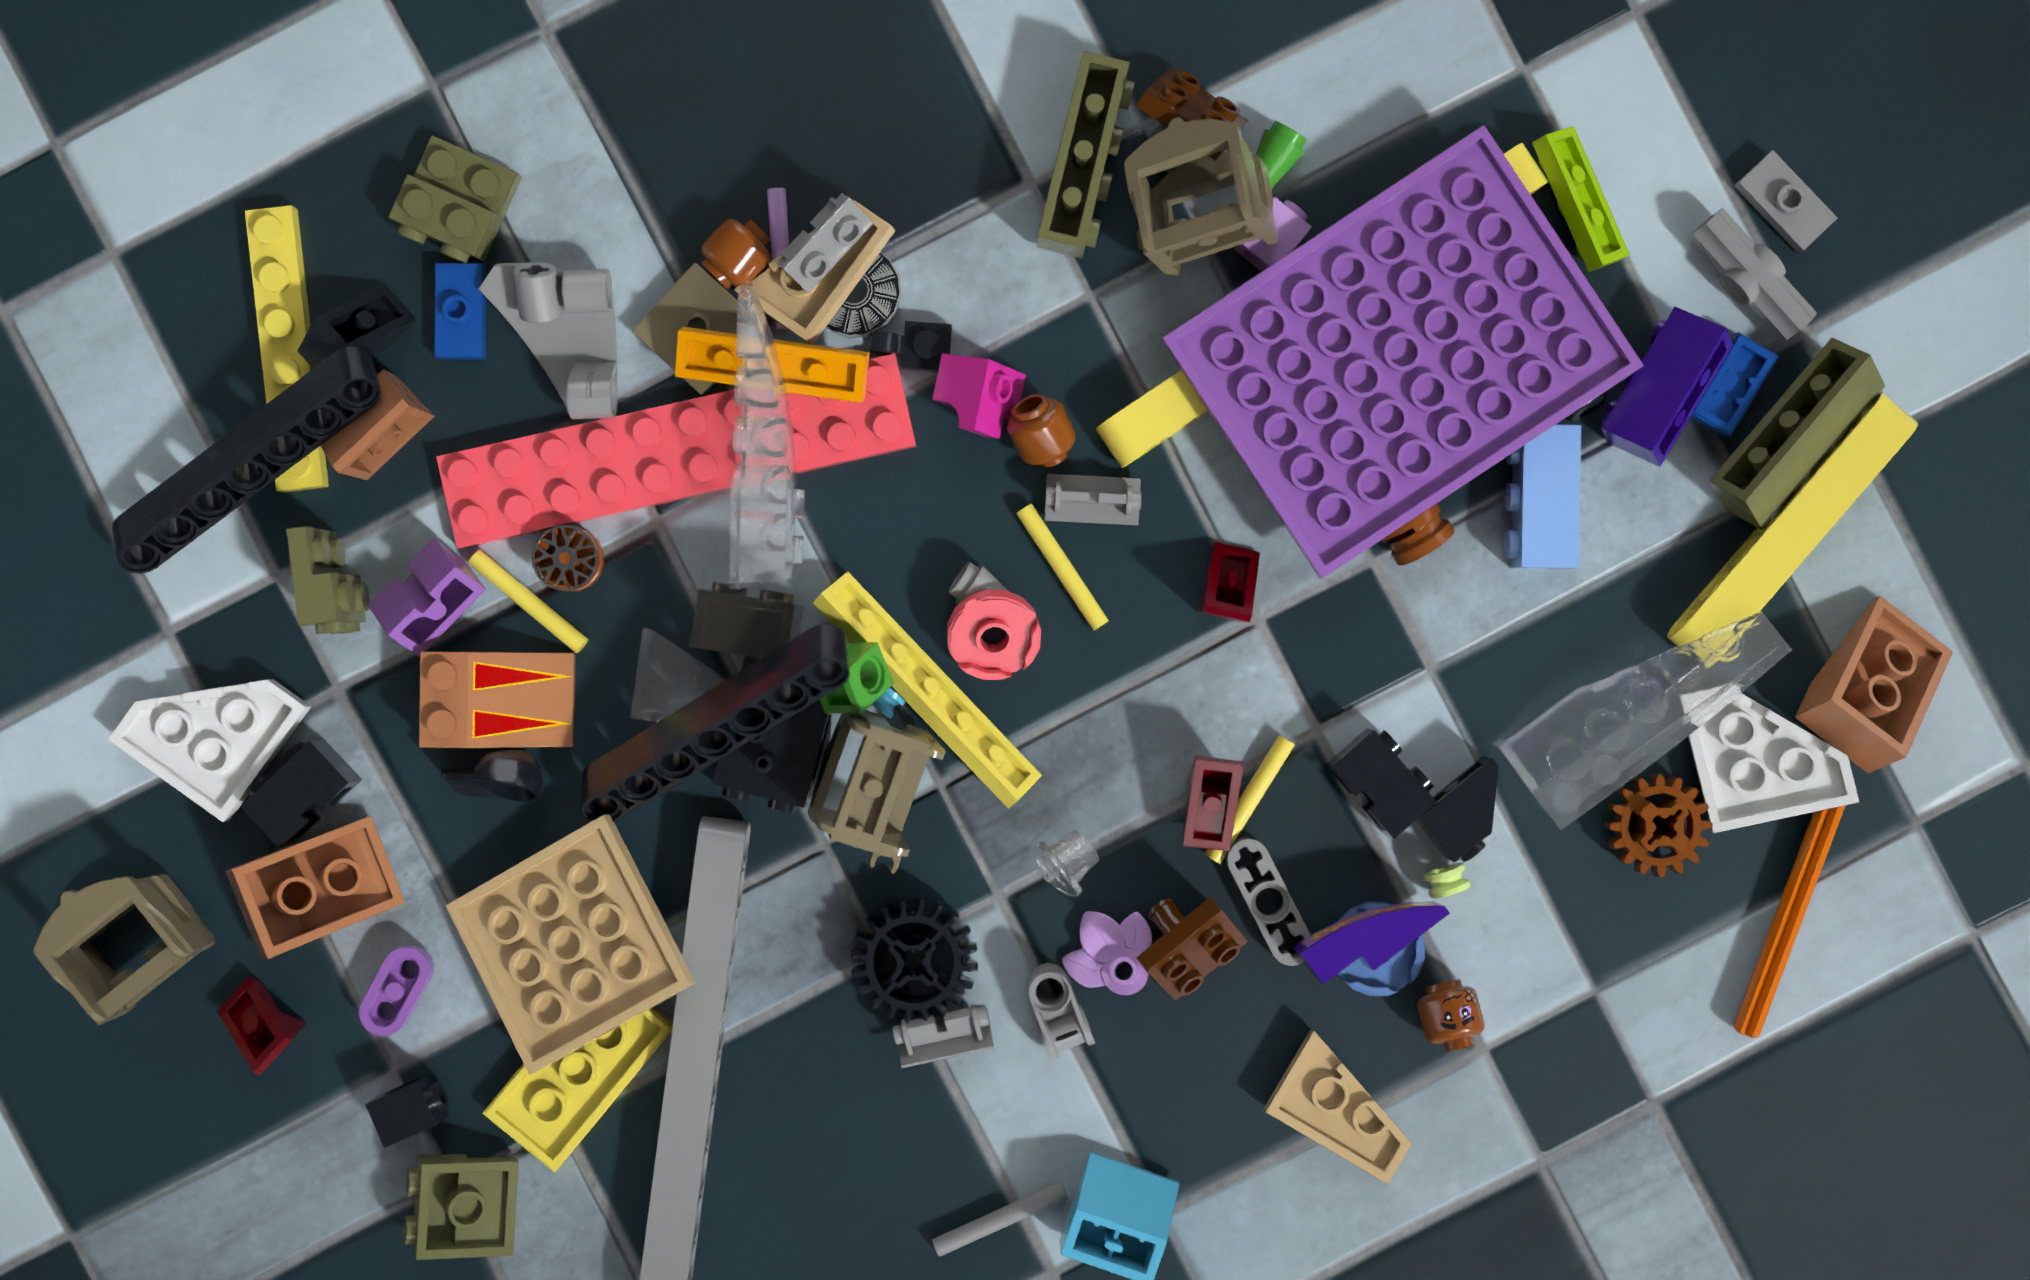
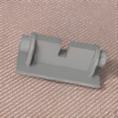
(814, 255)
(1092, 499)
(943, 1037)

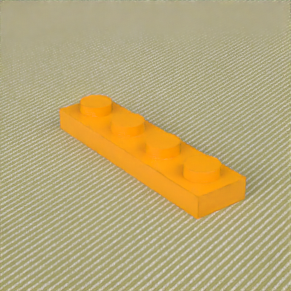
(805, 367)

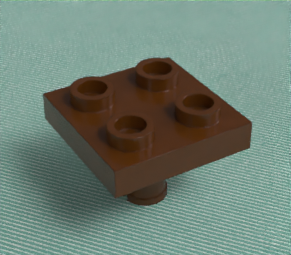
(1181, 96)
(1189, 946)

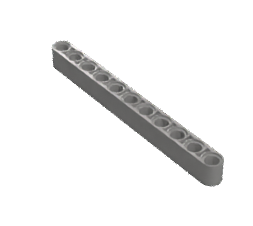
(695, 1050)

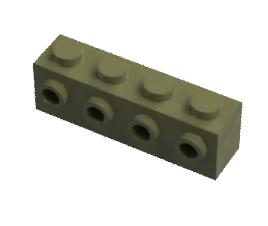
(1083, 153)
(1797, 433)

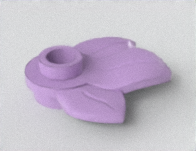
(1105, 948)

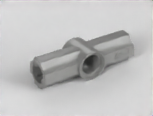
(1752, 275)

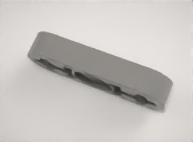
(1263, 864)

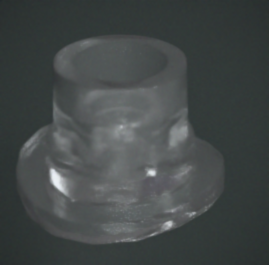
(1066, 862)

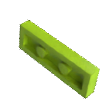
(1580, 198)

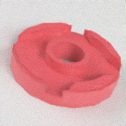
(991, 610)

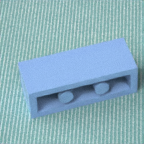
(1545, 501)

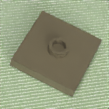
(693, 303)

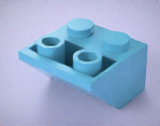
(1119, 1218)

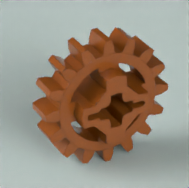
(1672, 811)

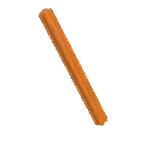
(1787, 921)

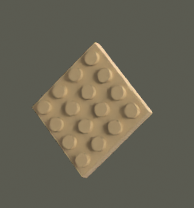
(570, 944)

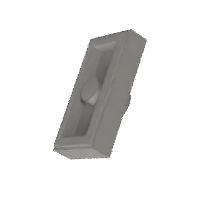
(1785, 201)

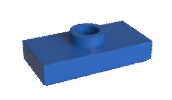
(460, 311)
(1734, 386)

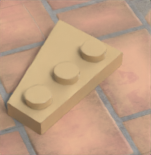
(811, 313)
(1336, 1111)

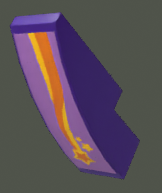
(1370, 936)

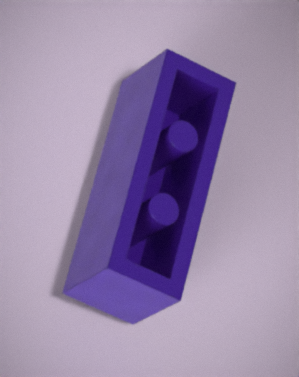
(1669, 386)

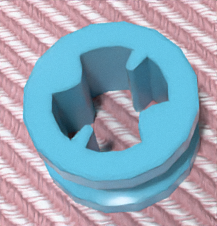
(888, 701)

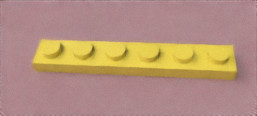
(282, 320)
(930, 691)

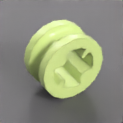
(1446, 880)

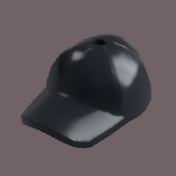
(500, 774)

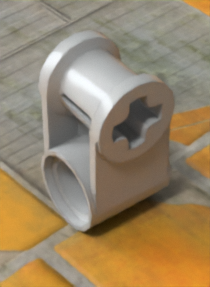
(1058, 1018)

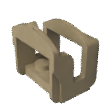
(1188, 144)
(877, 787)
(93, 911)

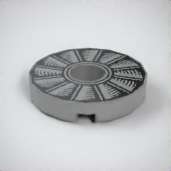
(878, 306)

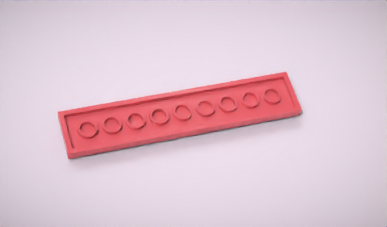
(653, 458)

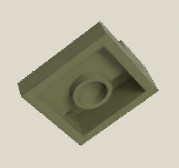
(454, 201)
(323, 594)
(461, 1206)

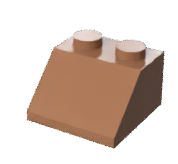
(379, 432)

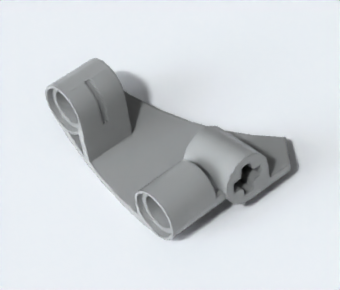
(567, 326)

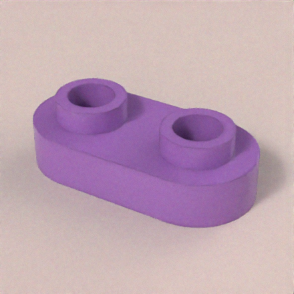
(398, 988)

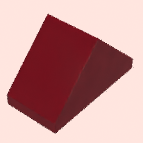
(1230, 583)

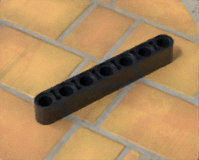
(246, 460)
(716, 723)

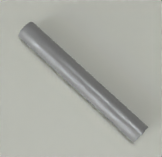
(999, 1219)

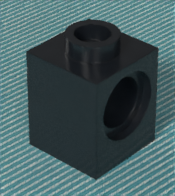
(408, 1109)

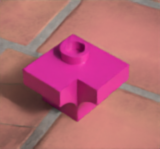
(979, 392)

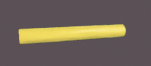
(1062, 567)
(528, 601)
(1256, 790)

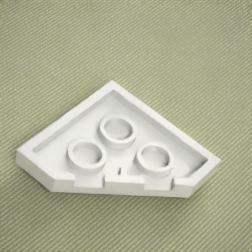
(212, 739)
(1765, 767)

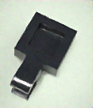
(919, 346)

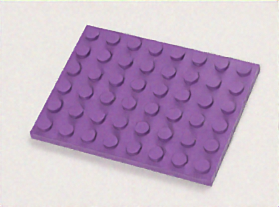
(1402, 352)

